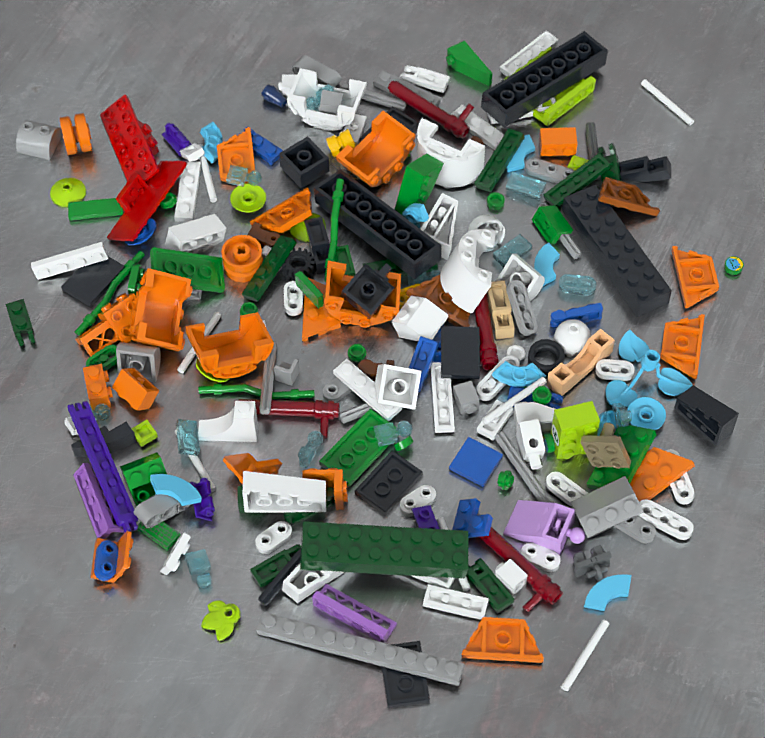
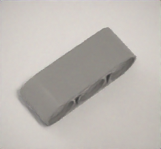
(324, 74)
(158, 509)

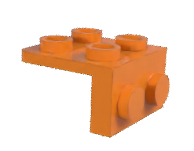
(119, 316)
(246, 462)
(333, 479)
(123, 562)

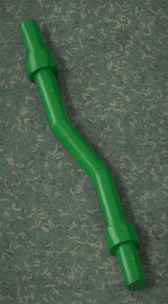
(337, 198)
(90, 318)
(219, 389)

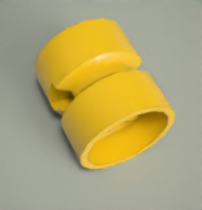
(338, 143)

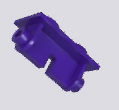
(175, 138)
(205, 508)
(425, 517)

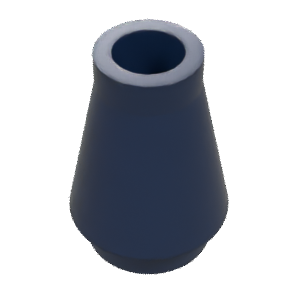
(273, 95)

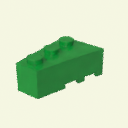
(418, 182)

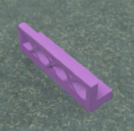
(95, 502)
(351, 617)

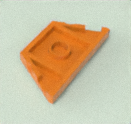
(236, 152)
(287, 213)
(695, 275)
(317, 320)
(683, 344)
(658, 472)
(503, 640)

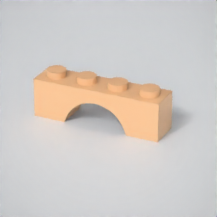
(567, 375)

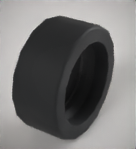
(546, 345)

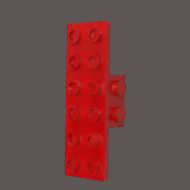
(130, 139)
(142, 198)

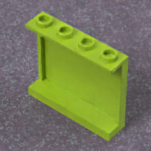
(565, 99)

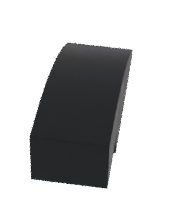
(645, 170)
(318, 242)
(115, 439)

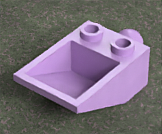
(542, 524)

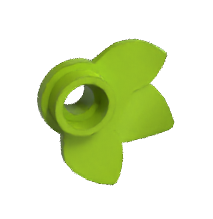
(218, 618)

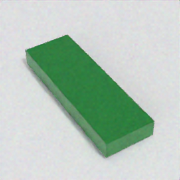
(94, 209)

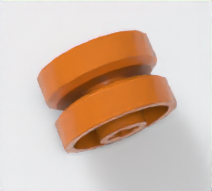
(74, 134)
(241, 257)

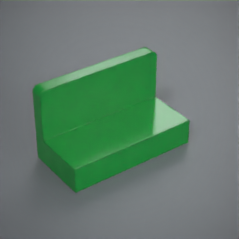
(551, 223)

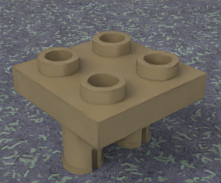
(606, 449)

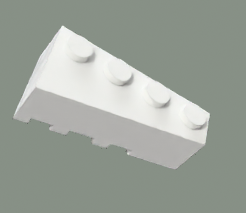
(282, 493)
(305, 582)

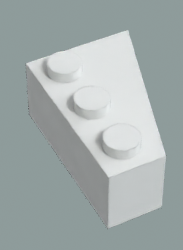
(441, 223)
(196, 234)

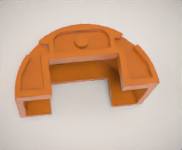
(379, 152)
(159, 310)
(344, 311)
(232, 352)

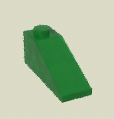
(467, 62)

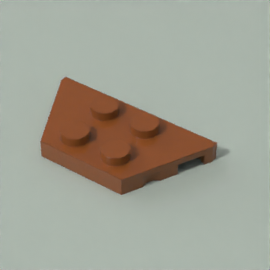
(625, 196)
(435, 293)

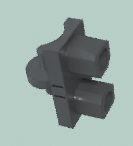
(592, 566)

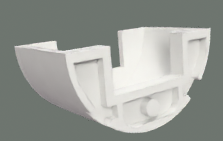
(307, 86)
(459, 166)
(461, 272)

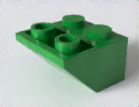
(138, 475)

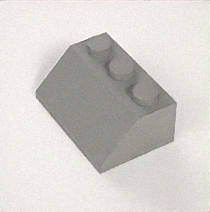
(606, 507)

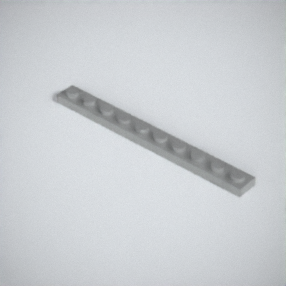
(360, 648)

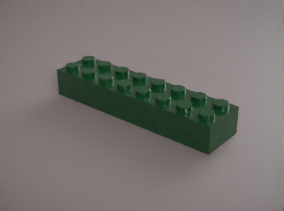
(384, 550)

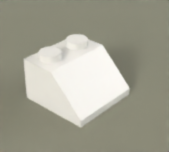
(418, 319)
(397, 386)

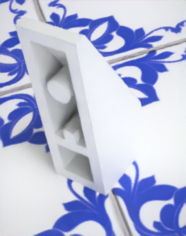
(530, 410)

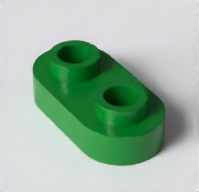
(135, 277)
(102, 357)

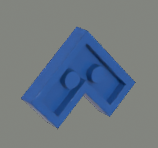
(469, 520)

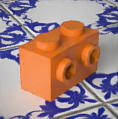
(558, 141)
(96, 385)
(135, 389)

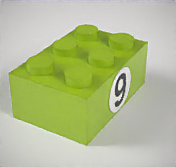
(570, 425)

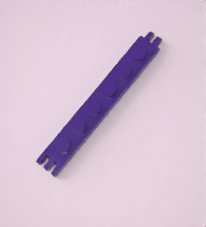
(103, 466)

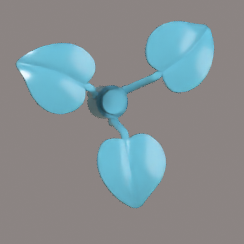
(632, 349)

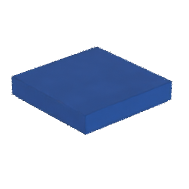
(475, 461)

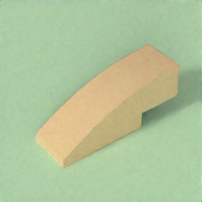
(500, 310)

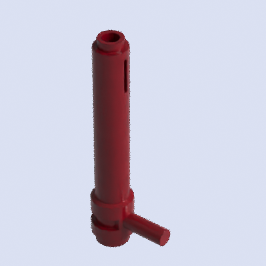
(450, 122)
(488, 348)
(318, 409)
(541, 582)

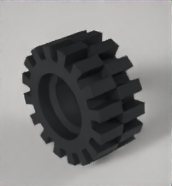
(299, 256)

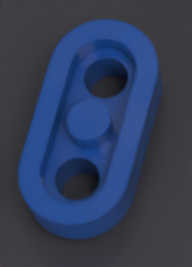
(107, 559)

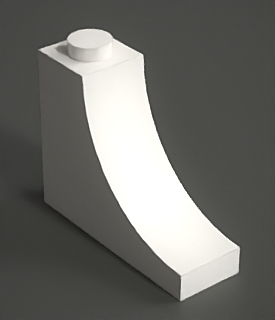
(236, 426)

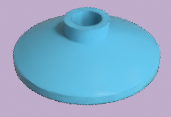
(649, 408)

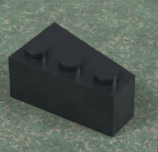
(707, 414)

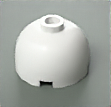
(491, 223)
(572, 336)

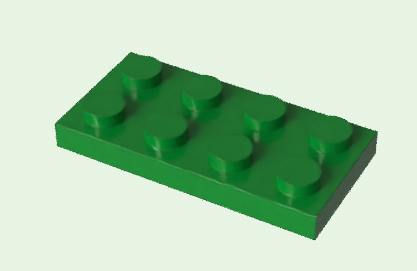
(203, 270)
(637, 443)
(356, 448)

